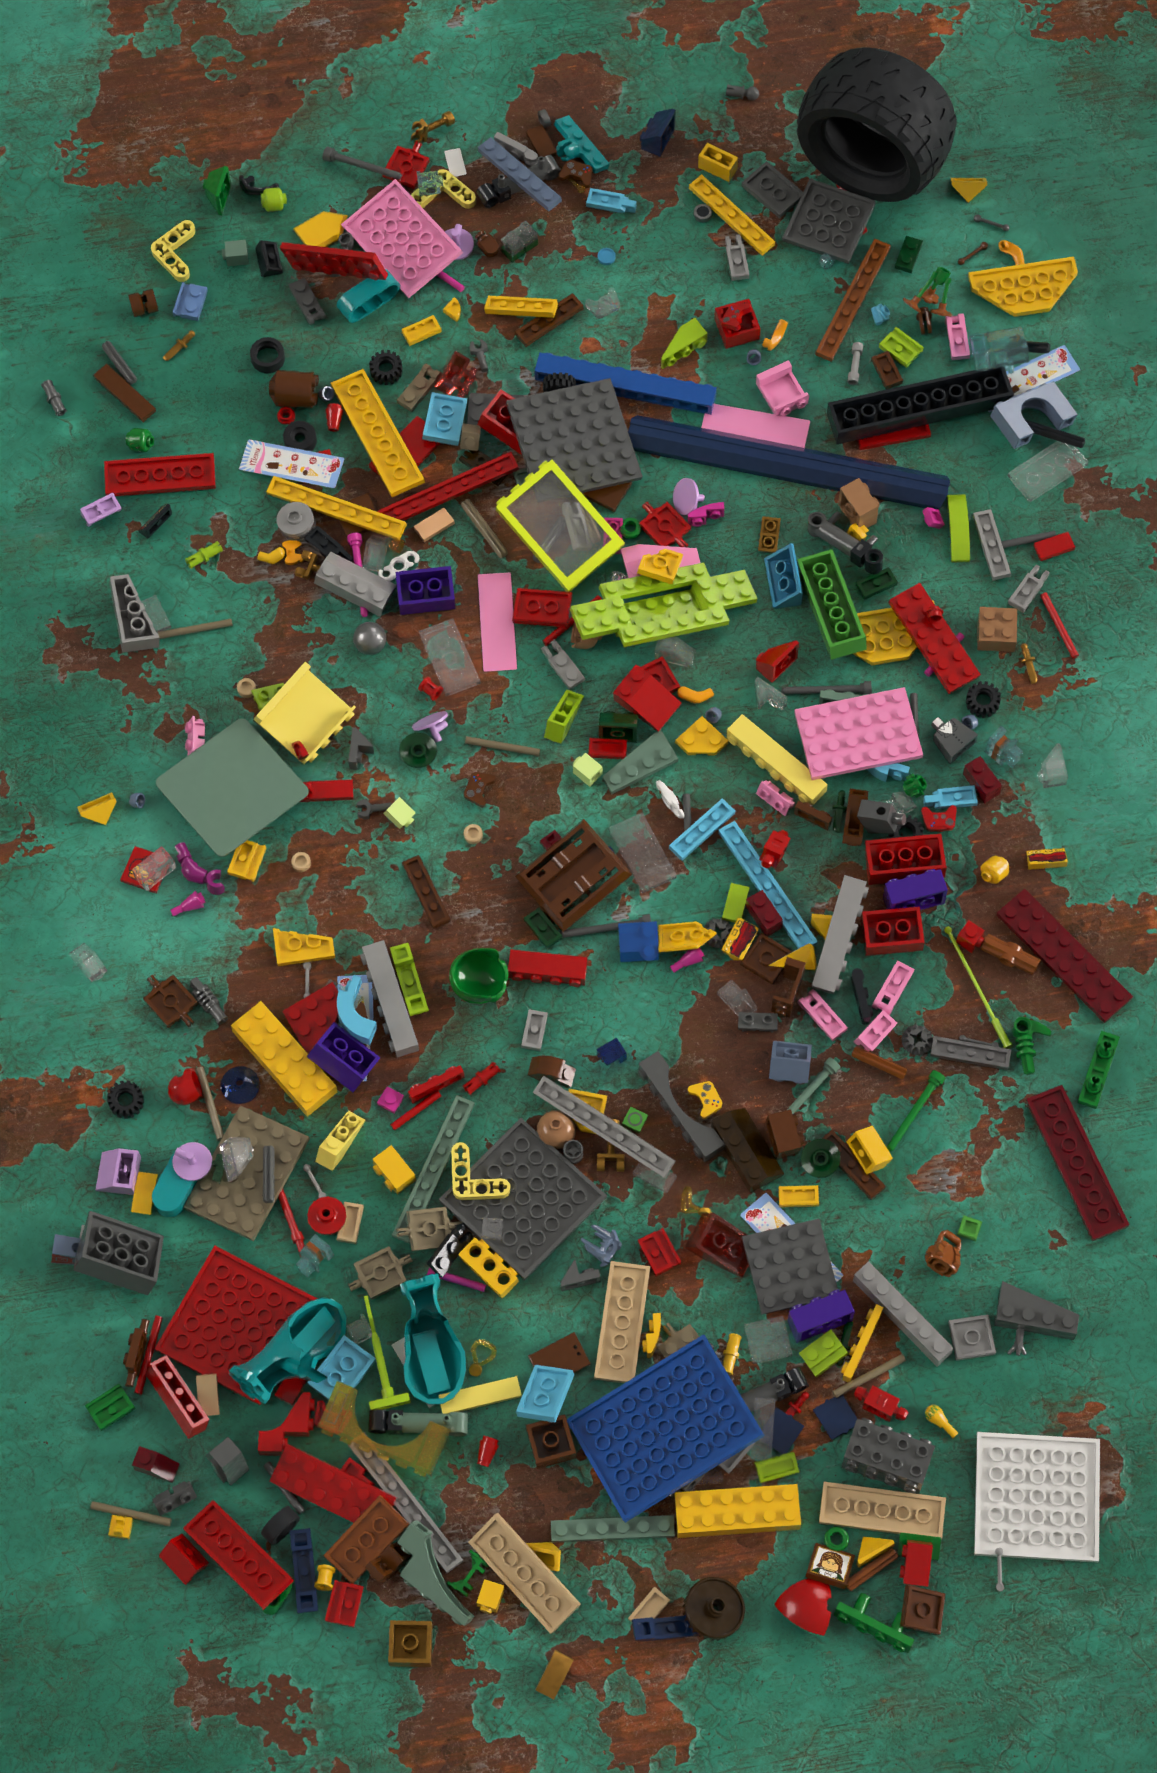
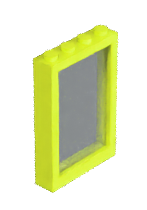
(559, 525)

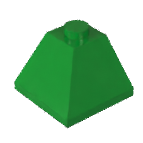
(218, 188)

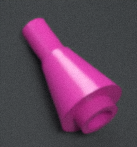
(193, 902)
(689, 958)

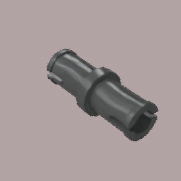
(53, 397)

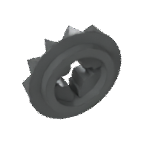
(721, 924)
(920, 1047)

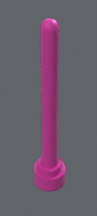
(355, 542)

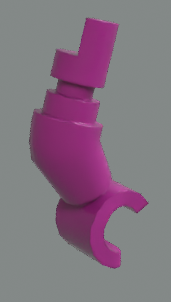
(195, 873)

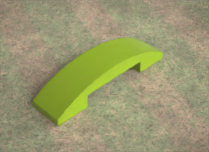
(959, 528)
(409, 979)

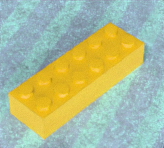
(284, 1058)
(737, 1511)

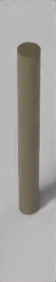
(195, 628)
(502, 746)
(210, 1103)
(868, 1376)
(131, 1513)

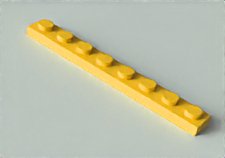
(337, 508)

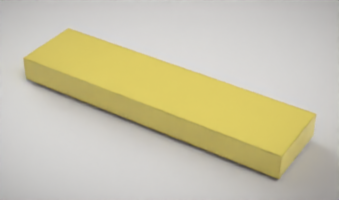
(482, 1395)

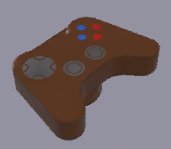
(577, 172)
(476, 787)

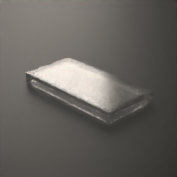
(1047, 469)
(449, 657)
(642, 852)

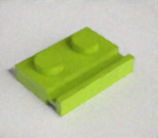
(901, 347)
(823, 1353)

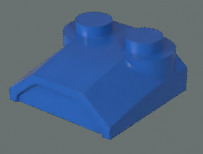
(638, 941)

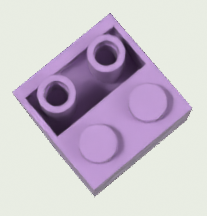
(118, 1171)

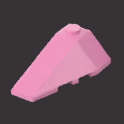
(633, 555)

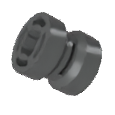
(573, 1147)

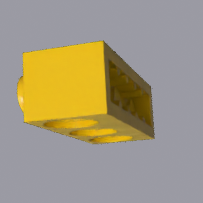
(491, 1278)

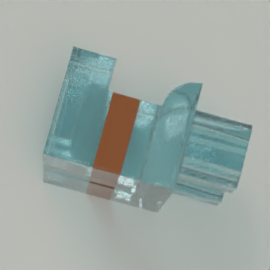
(1003, 749)
(313, 1254)

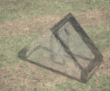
(375, 552)

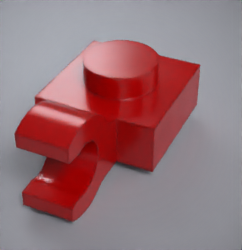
(356, 1470)

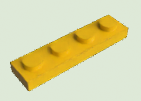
(521, 306)
(857, 1350)

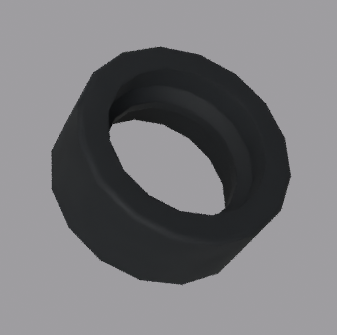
(270, 367)
(280, 1525)

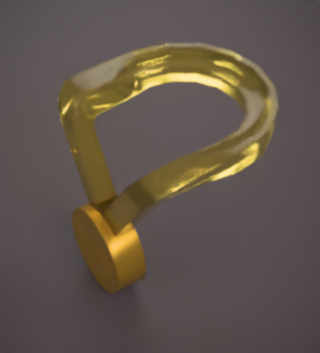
(694, 1209)
(476, 1368)

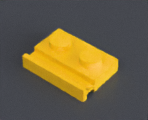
(247, 860)

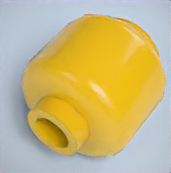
(994, 869)

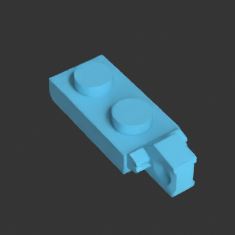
(610, 201)
(956, 796)

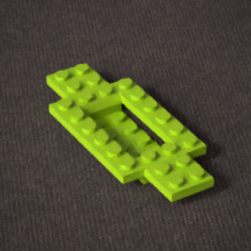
(663, 615)

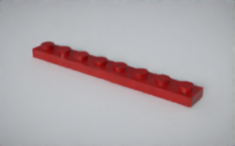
(452, 488)

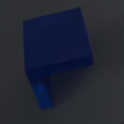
(612, 1052)

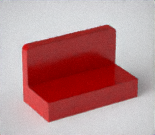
(183, 1558)

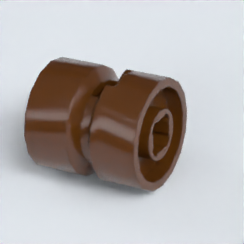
(138, 307)

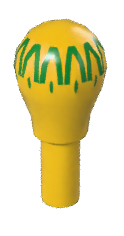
(936, 1416)

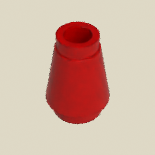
(334, 415)
(487, 1450)

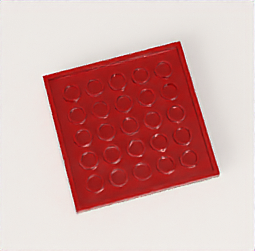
(228, 1317)

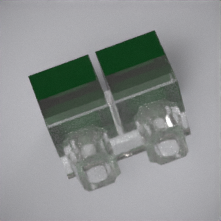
(518, 241)

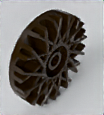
(702, 1615)

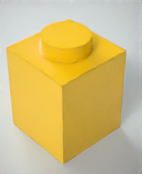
(490, 1596)

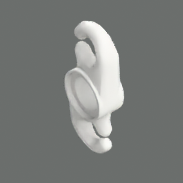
(401, 559)
(670, 799)

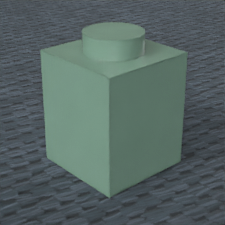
(235, 253)

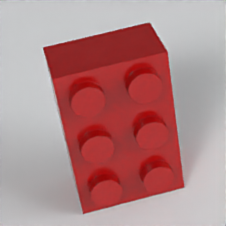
(892, 931)

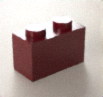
(983, 779)
(764, 913)

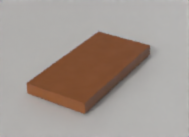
(366, 1539)

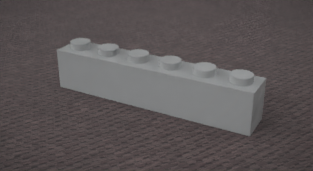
(839, 934)
(390, 998)
(903, 1314)

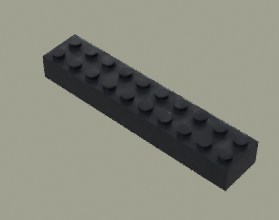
(918, 404)

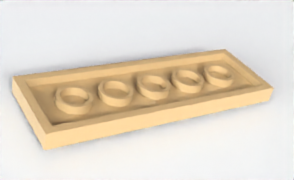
(622, 1322)
(881, 1510)
(524, 1573)

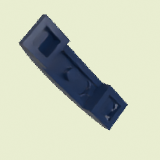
(304, 1570)
(661, 1628)

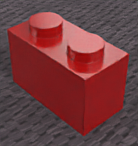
(917, 1563)

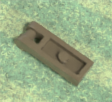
(418, 388)

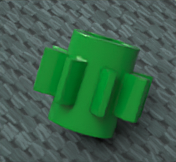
(914, 785)

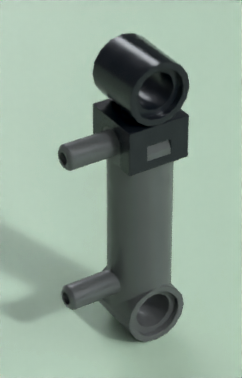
(503, 188)
(858, 551)
(778, 1387)

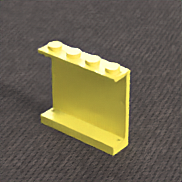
(304, 713)

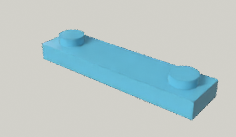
(702, 829)

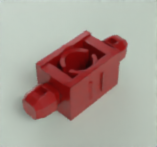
(774, 849)
(880, 1403)

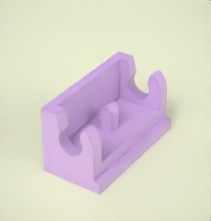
(100, 509)

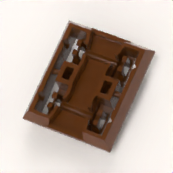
(573, 875)

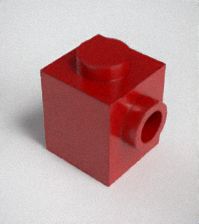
(970, 936)

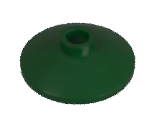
(414, 743)
(817, 1149)

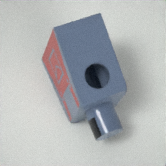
(64, 1249)

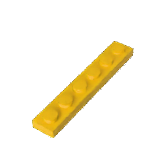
(732, 215)

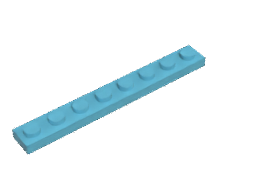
(763, 880)

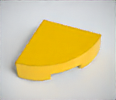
(453, 309)

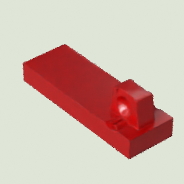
(329, 790)

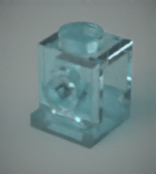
(429, 183)

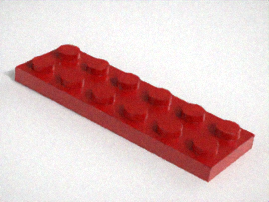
(334, 261)
(160, 474)
(934, 639)
(325, 1484)
(238, 1554)

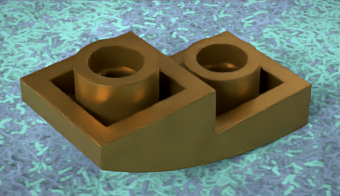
(769, 534)
(554, 1674)

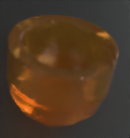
(396, 545)

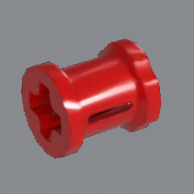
(430, 688)

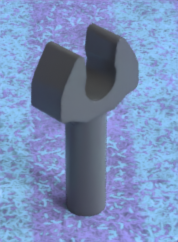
(480, 354)
(371, 808)

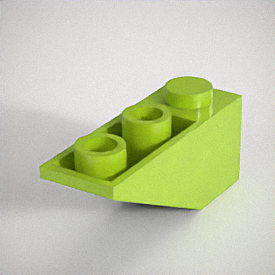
(688, 338)

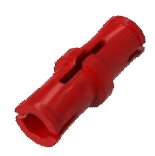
(481, 1078)

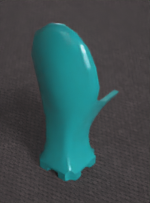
(293, 1349)
(432, 1351)

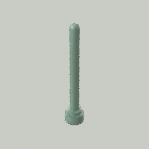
(830, 1067)

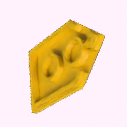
(321, 229)
(682, 936)

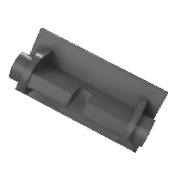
(757, 1021)
(182, 1494)

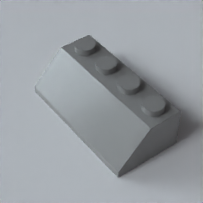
(354, 583)

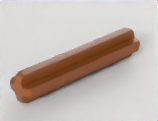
(879, 1062)
(871, 1569)

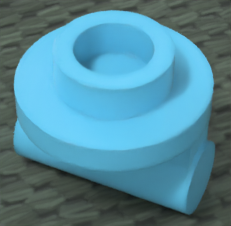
(880, 314)

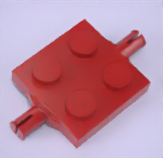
(407, 163)
(664, 525)

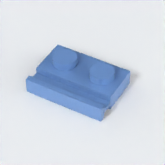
(190, 301)

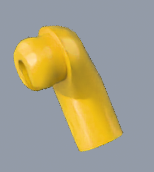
(273, 557)

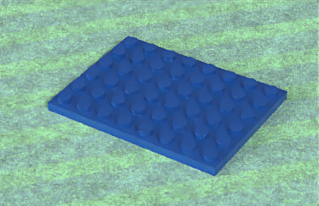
(665, 1428)

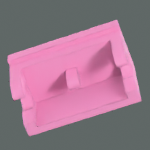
(876, 1031)

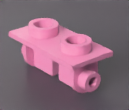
(194, 729)
(771, 795)

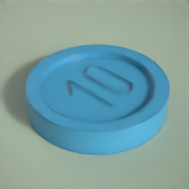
(606, 256)

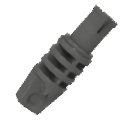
(208, 1000)

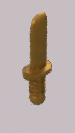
(179, 345)
(1028, 662)

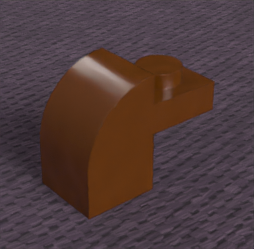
(553, 1069)
(388, 1563)

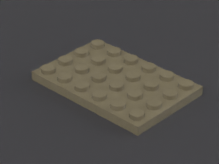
(240, 1203)

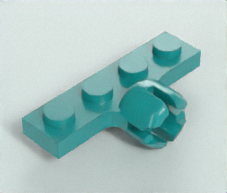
(578, 145)

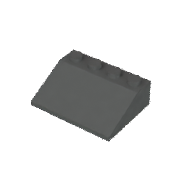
(119, 1253)

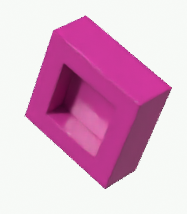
(933, 518)
(390, 1100)

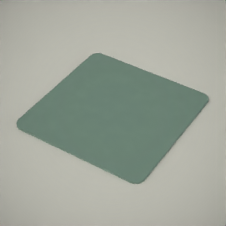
(232, 787)

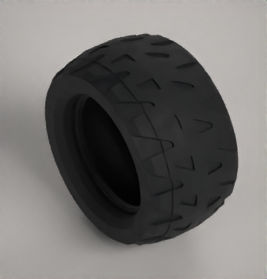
(876, 124)

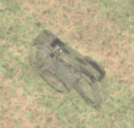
(605, 305)

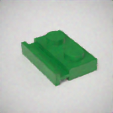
(110, 1407)

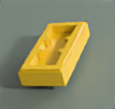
(421, 330)
(798, 1196)

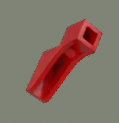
(296, 1424)

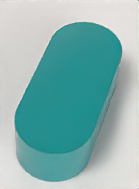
(367, 297)
(171, 1192)

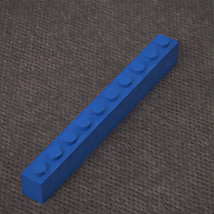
(632, 384)

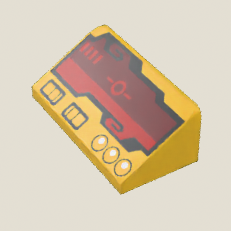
(1046, 858)
(739, 939)

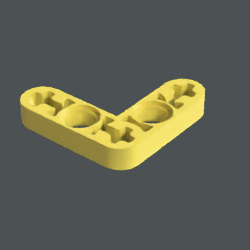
(447, 185)
(169, 247)
(470, 1186)

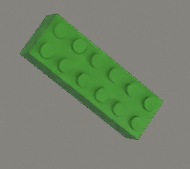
(831, 604)

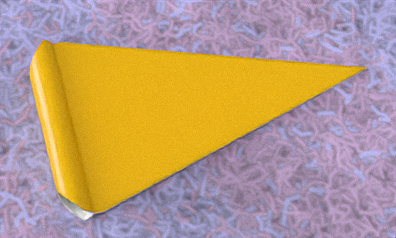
(804, 954)

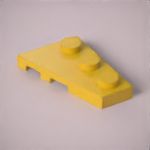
(301, 948)

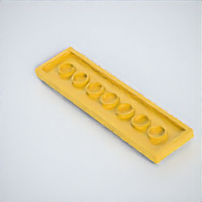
(377, 433)

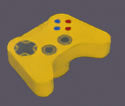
(708, 1096)

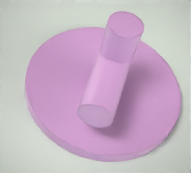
(462, 239)
(686, 496)
(430, 722)
(192, 1161)

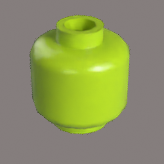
(273, 199)

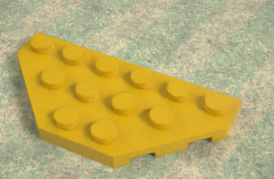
(1025, 287)
(885, 637)

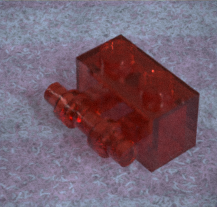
(452, 373)

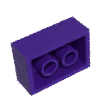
(425, 590)
(916, 891)
(343, 1057)
(820, 1315)

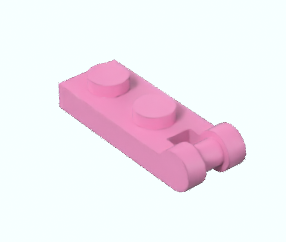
(957, 337)
(893, 987)
(823, 1015)

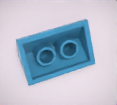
(784, 578)

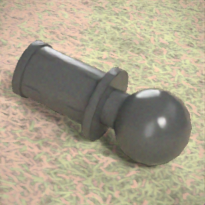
(751, 93)

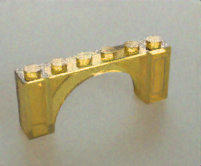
(419, 1453)

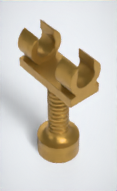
(422, 133)
(312, 558)
(611, 1156)

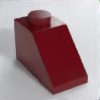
(155, 1464)

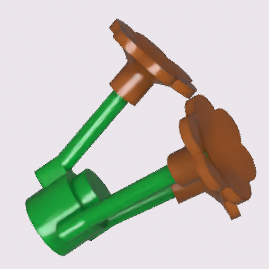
(939, 277)

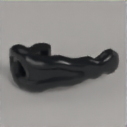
(248, 183)

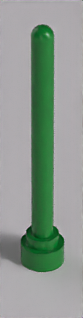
(935, 1080)

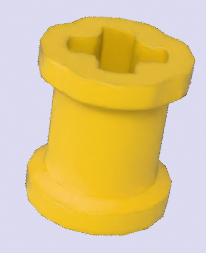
(324, 1577)

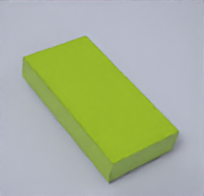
(735, 902)
(776, 1467)

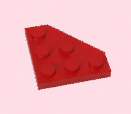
(313, 1015)

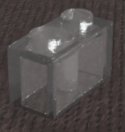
(154, 868)

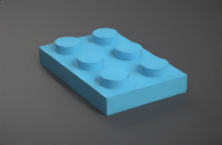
(444, 419)
(345, 1364)
(545, 1393)

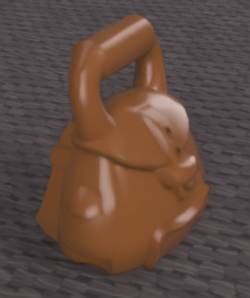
(944, 1257)

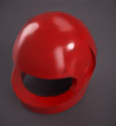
(186, 1088)

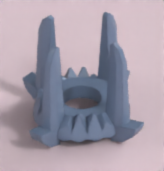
(610, 1240)

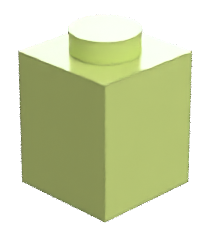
(587, 769)
(400, 813)

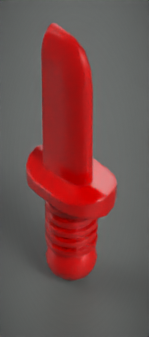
(795, 1407)

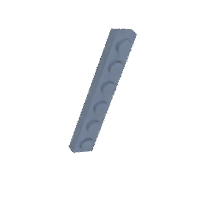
(519, 174)

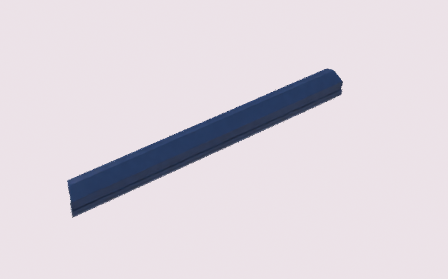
(786, 462)

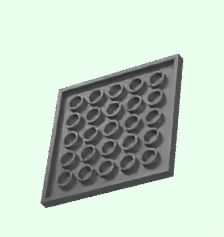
(578, 431)
(543, 1204)

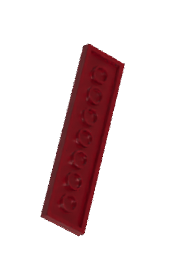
(1064, 955)
(1077, 1163)

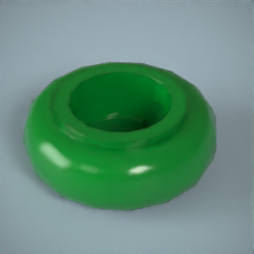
(633, 534)
(836, 1530)

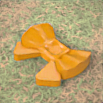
(291, 557)

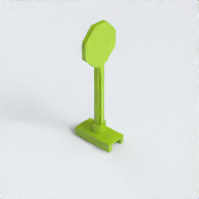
(388, 1398)

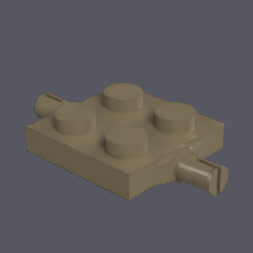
(427, 1228)
(380, 1272)
(677, 1339)

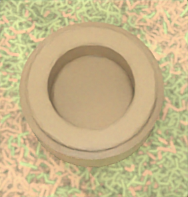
(245, 686)
(473, 834)
(301, 862)

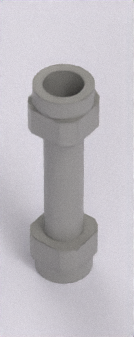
(853, 376)

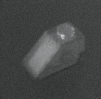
(675, 651)
(1053, 769)
(88, 962)
(236, 1155)

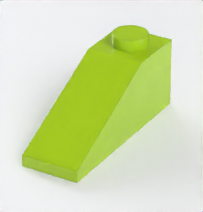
(563, 716)

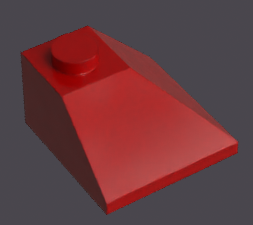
(777, 660)

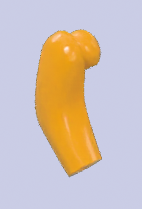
(1013, 250)
(777, 335)
(693, 696)

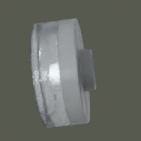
(295, 521)

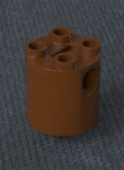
(294, 389)

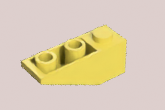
(339, 1140)

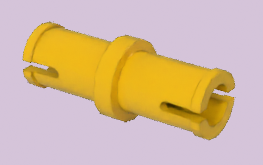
(731, 1352)

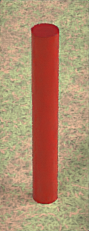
(415, 1110)

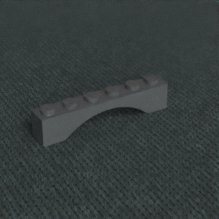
(703, 1138)

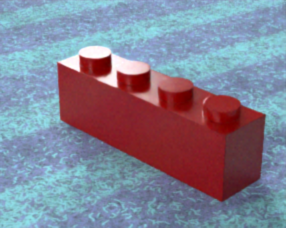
(547, 968)
(177, 1396)

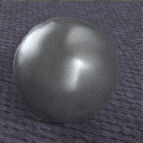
(369, 638)

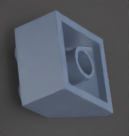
(790, 1062)

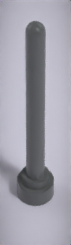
(331, 155)
(863, 688)
(601, 928)

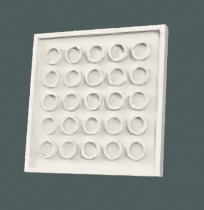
(1037, 1497)

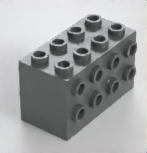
(888, 1456)

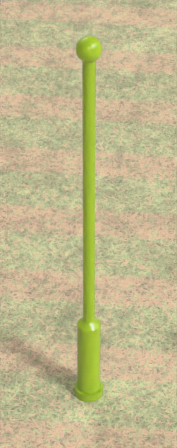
(995, 1021)

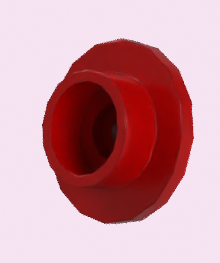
(331, 1223)

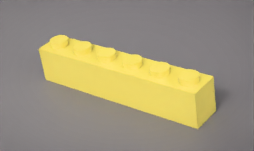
(776, 760)

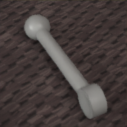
(307, 966)
(307, 1167)
(999, 1586)

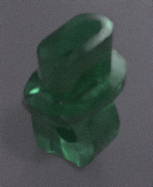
(219, 1169)

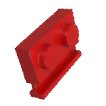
(659, 1251)
(344, 1603)

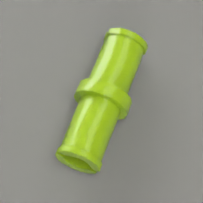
(203, 554)

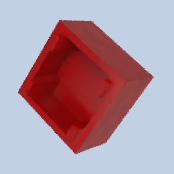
(749, 327)

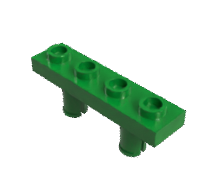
(1098, 1070)
(866, 1624)

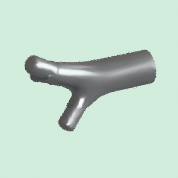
(1018, 1344)

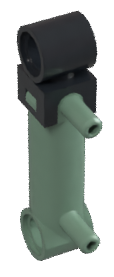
(398, 1422)

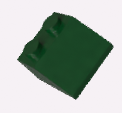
(618, 726)

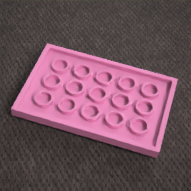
(402, 237)
(858, 733)

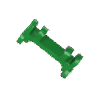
(459, 1585)

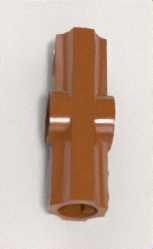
(1010, 954)

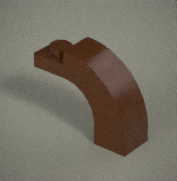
(853, 827)

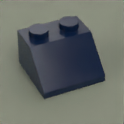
(658, 132)

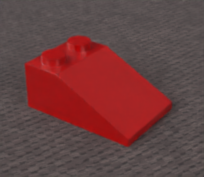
(646, 697)

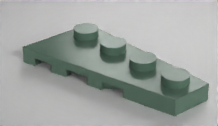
(642, 762)

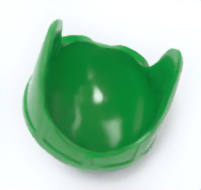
(479, 976)

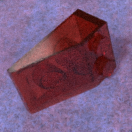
(719, 1244)

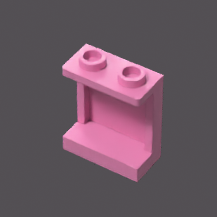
(781, 389)

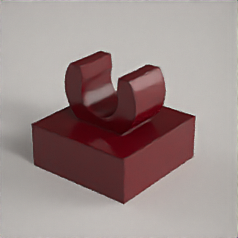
(550, 839)

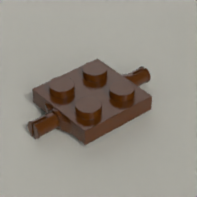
(170, 1001)
(136, 1352)

